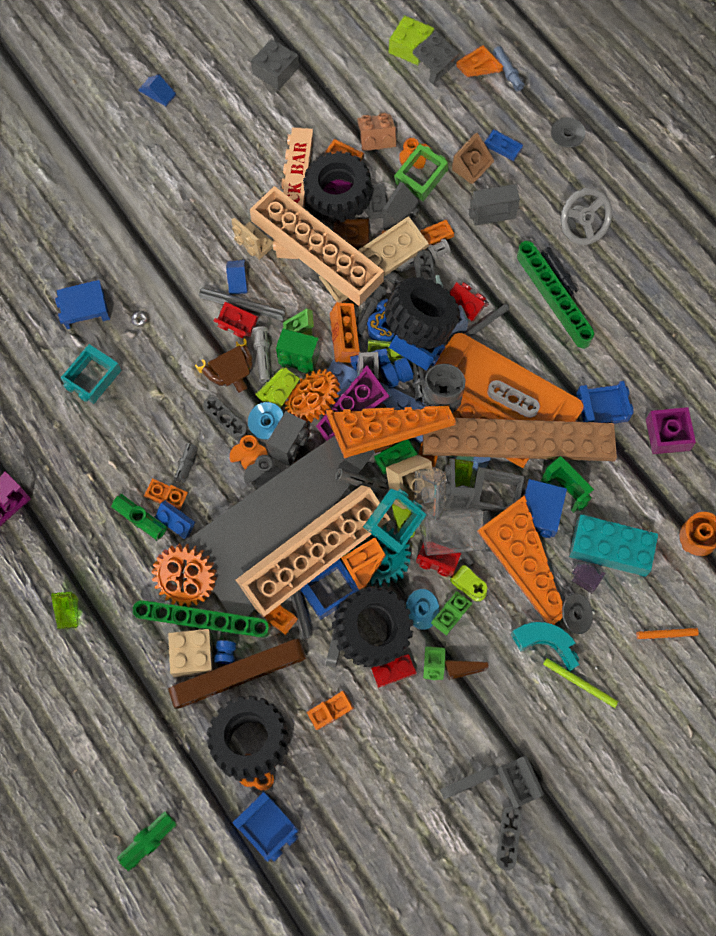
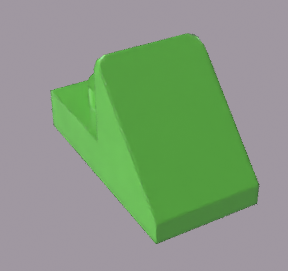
(301, 322)

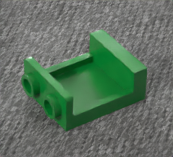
(571, 480)

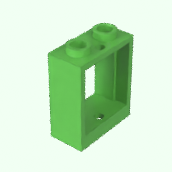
(417, 190)

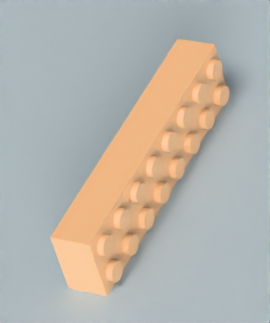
(317, 245)
(310, 551)

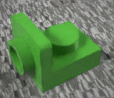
(434, 663)

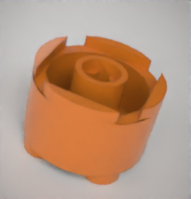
(696, 542)

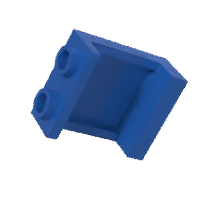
(81, 303)
(605, 404)
(545, 505)
(266, 827)

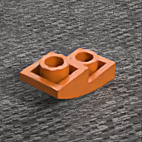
(160, 492)

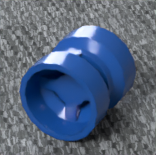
(225, 652)

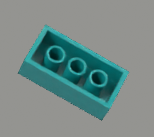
(613, 545)

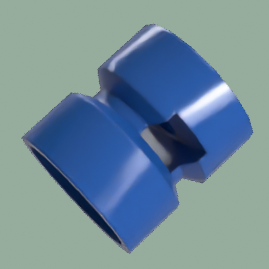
(398, 372)

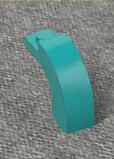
(550, 635)

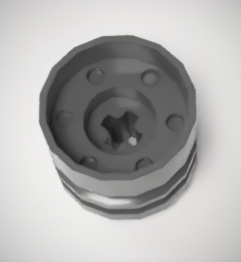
(444, 387)

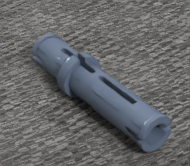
(511, 73)

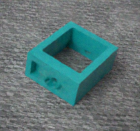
(88, 354)
(417, 516)

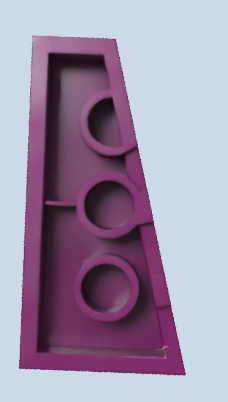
(362, 394)
(11, 498)

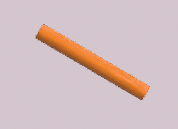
(667, 633)

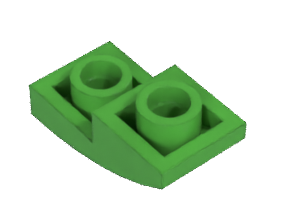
(451, 613)

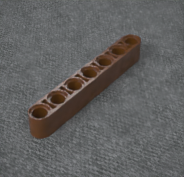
(237, 673)

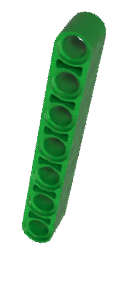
(562, 299)
(192, 618)

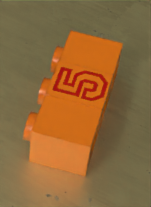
(344, 332)

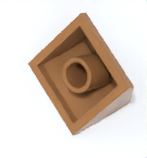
(472, 159)

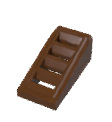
(459, 669)

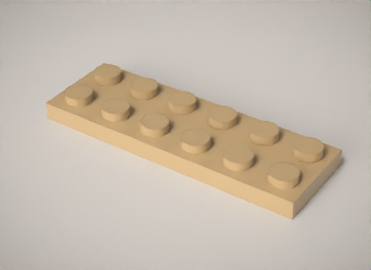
(388, 251)

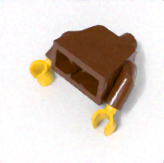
(229, 367)

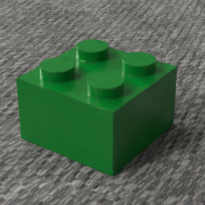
(297, 351)

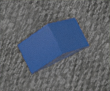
(158, 90)
(236, 277)

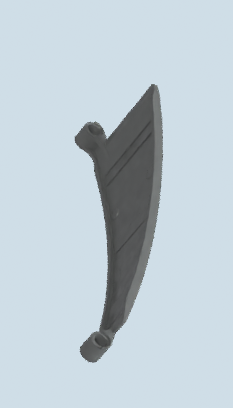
(271, 518)

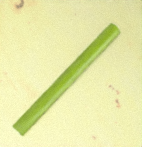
(580, 682)

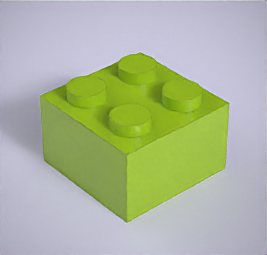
(407, 37)

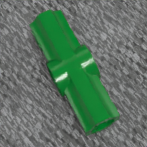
(130, 510)
(147, 841)

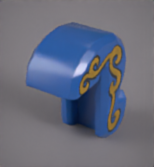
(377, 322)

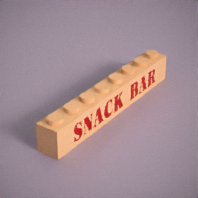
(298, 161)

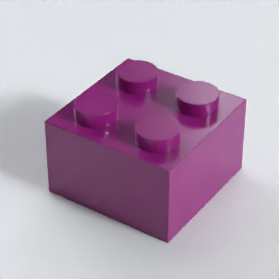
(670, 430)

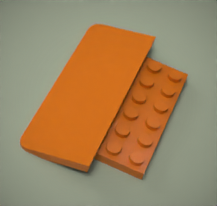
(485, 365)

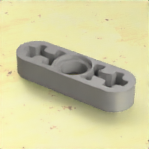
(512, 391)

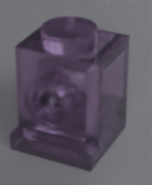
(587, 577)

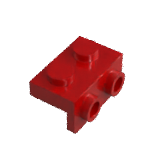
(471, 302)
(237, 320)
(443, 563)

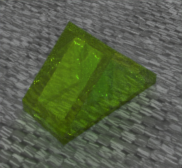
(463, 472)
(65, 609)

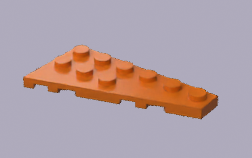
(381, 427)
(521, 553)

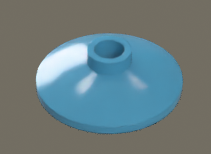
(258, 417)
(423, 608)

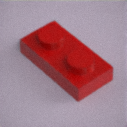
(393, 671)

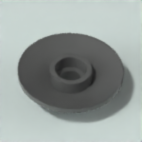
(572, 128)
(577, 613)

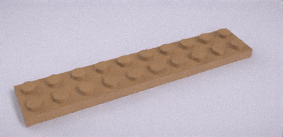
(523, 440)

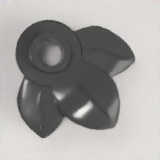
(261, 475)

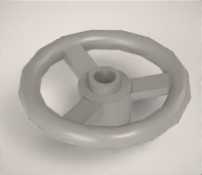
(585, 216)

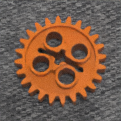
(313, 395)
(201, 578)

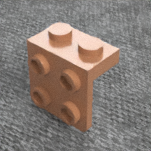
(377, 131)

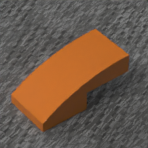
(330, 710)

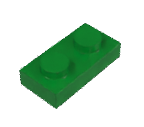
(394, 455)

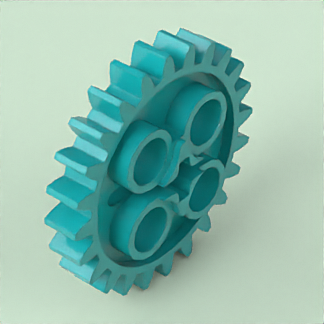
(395, 563)

